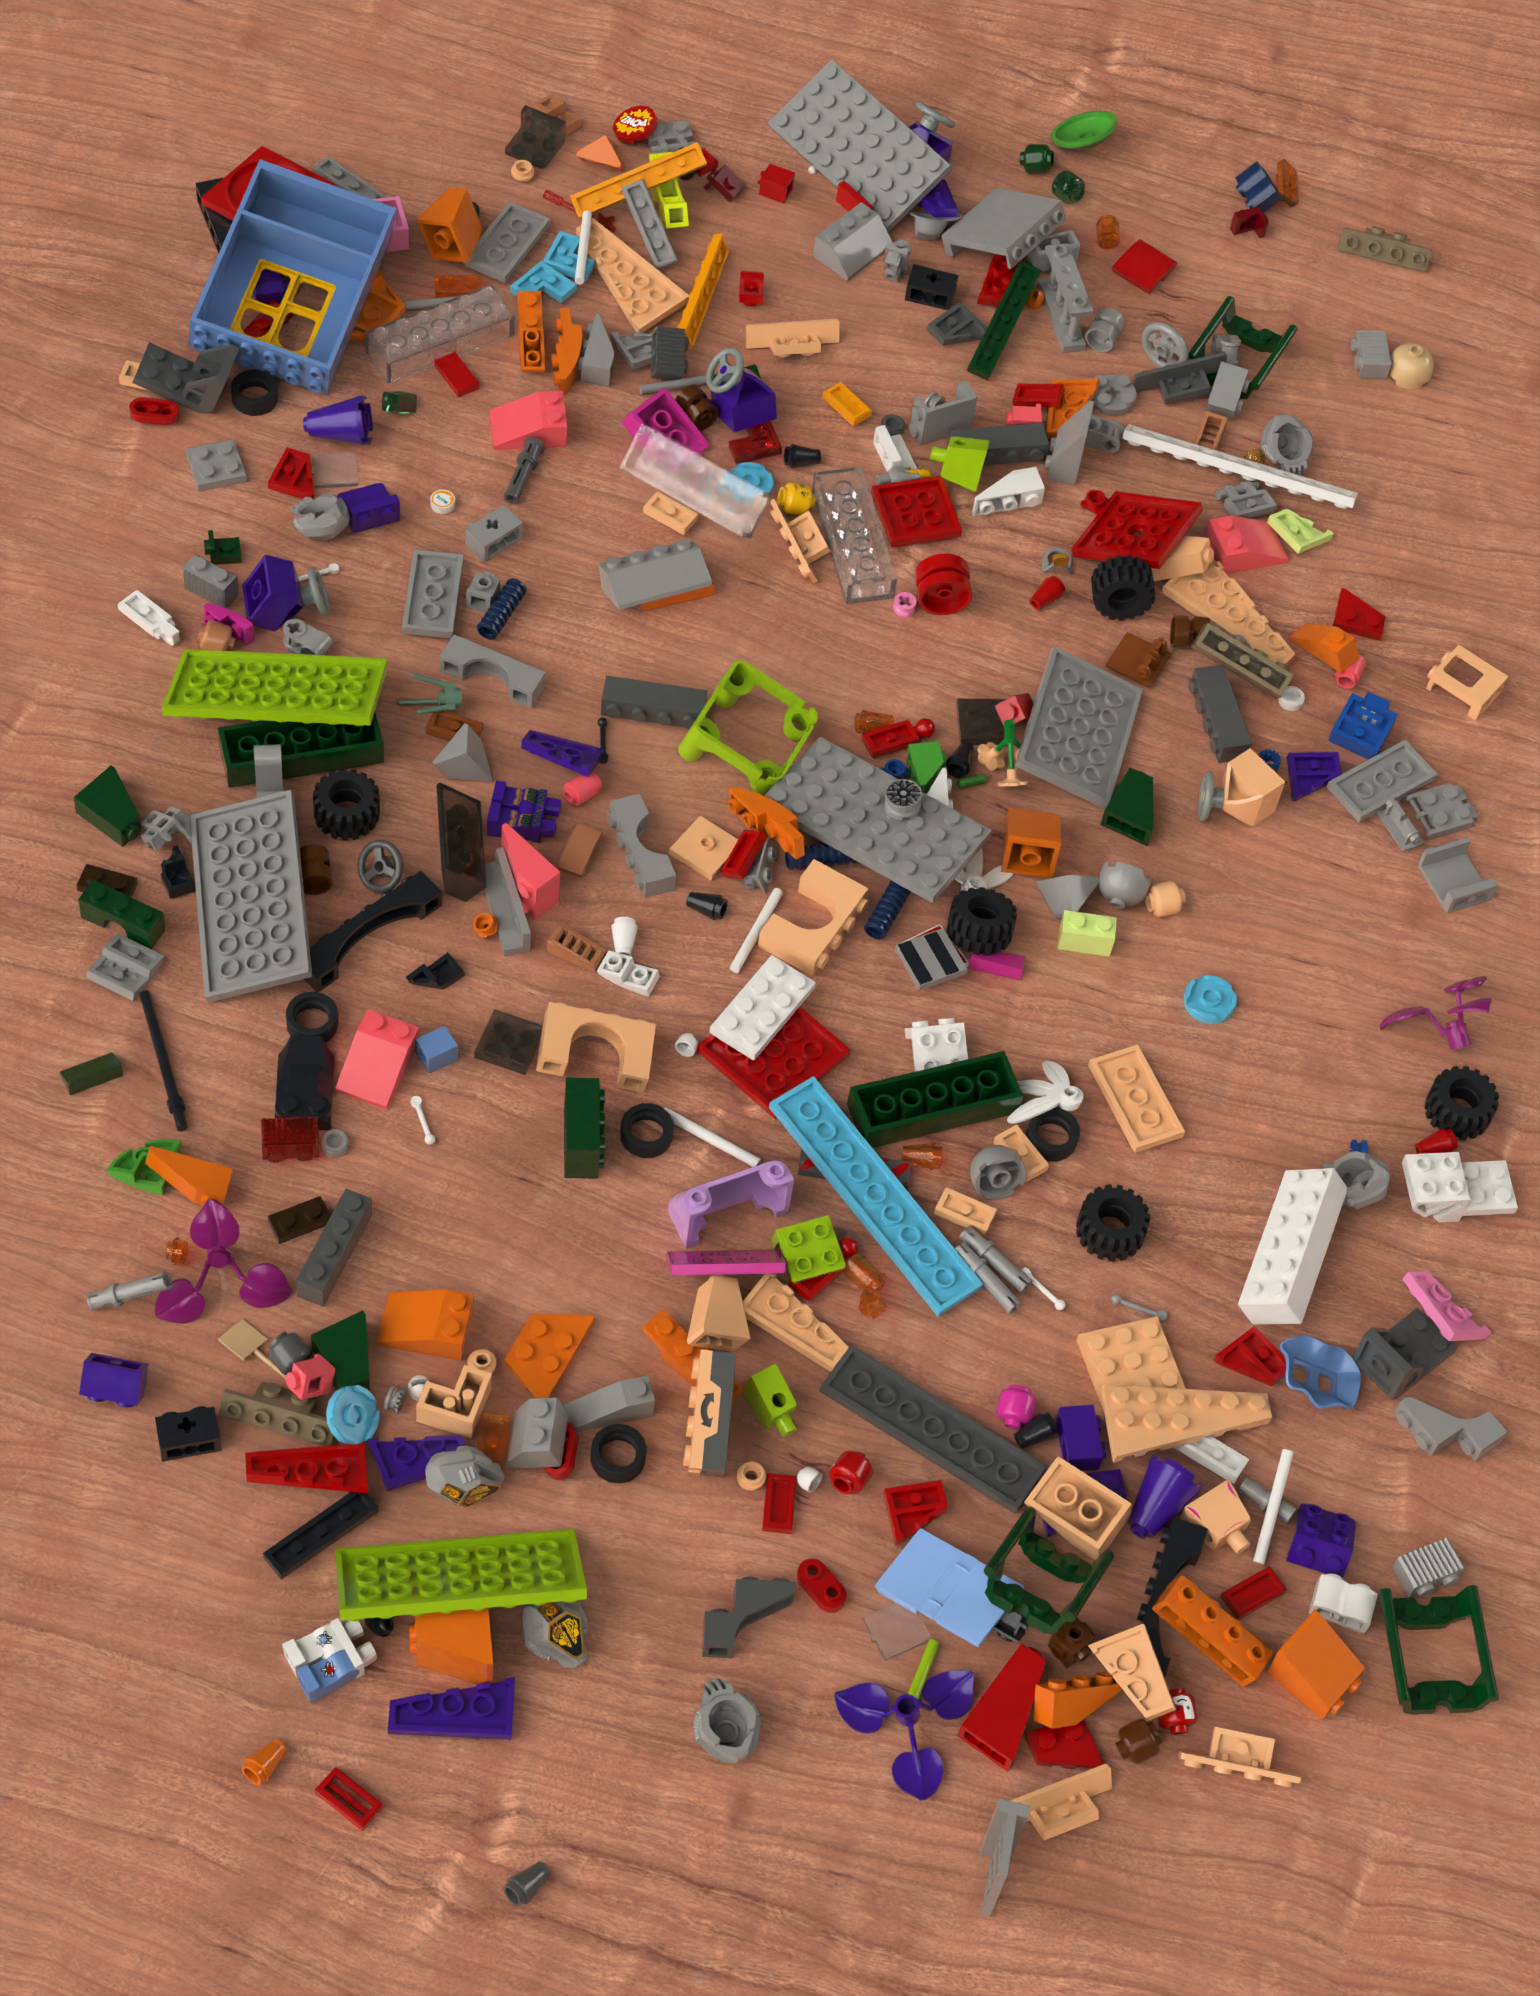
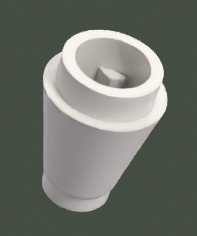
(624, 934)

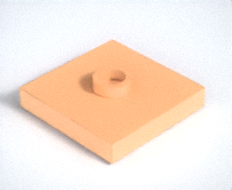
(704, 847)

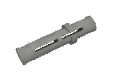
(986, 1250)
(989, 1279)
(119, 1294)

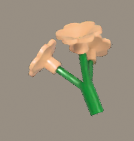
(993, 756)

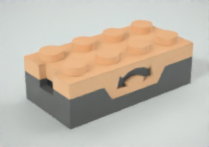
(711, 1413)

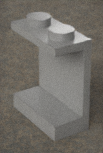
(936, 422)
(1454, 876)

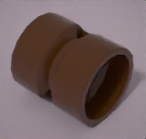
(697, 406)
(1181, 630)
(315, 869)

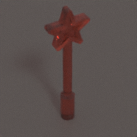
(558, 200)

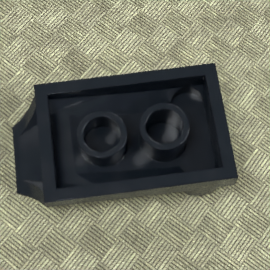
(305, 1080)

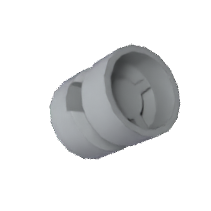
(1105, 330)

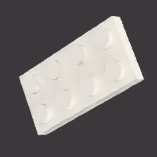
(762, 1007)

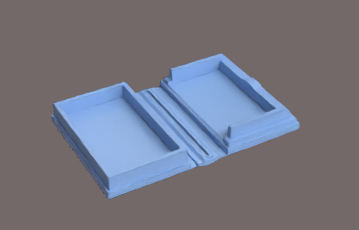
(943, 1586)

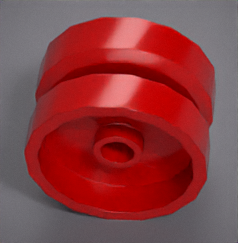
(943, 584)

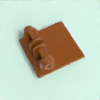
(1139, 658)

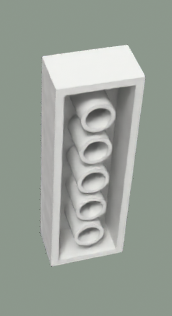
(1293, 1246)

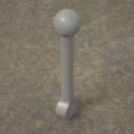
(1117, 1299)

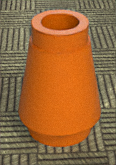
(262, 1763)

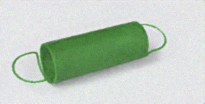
(971, 781)

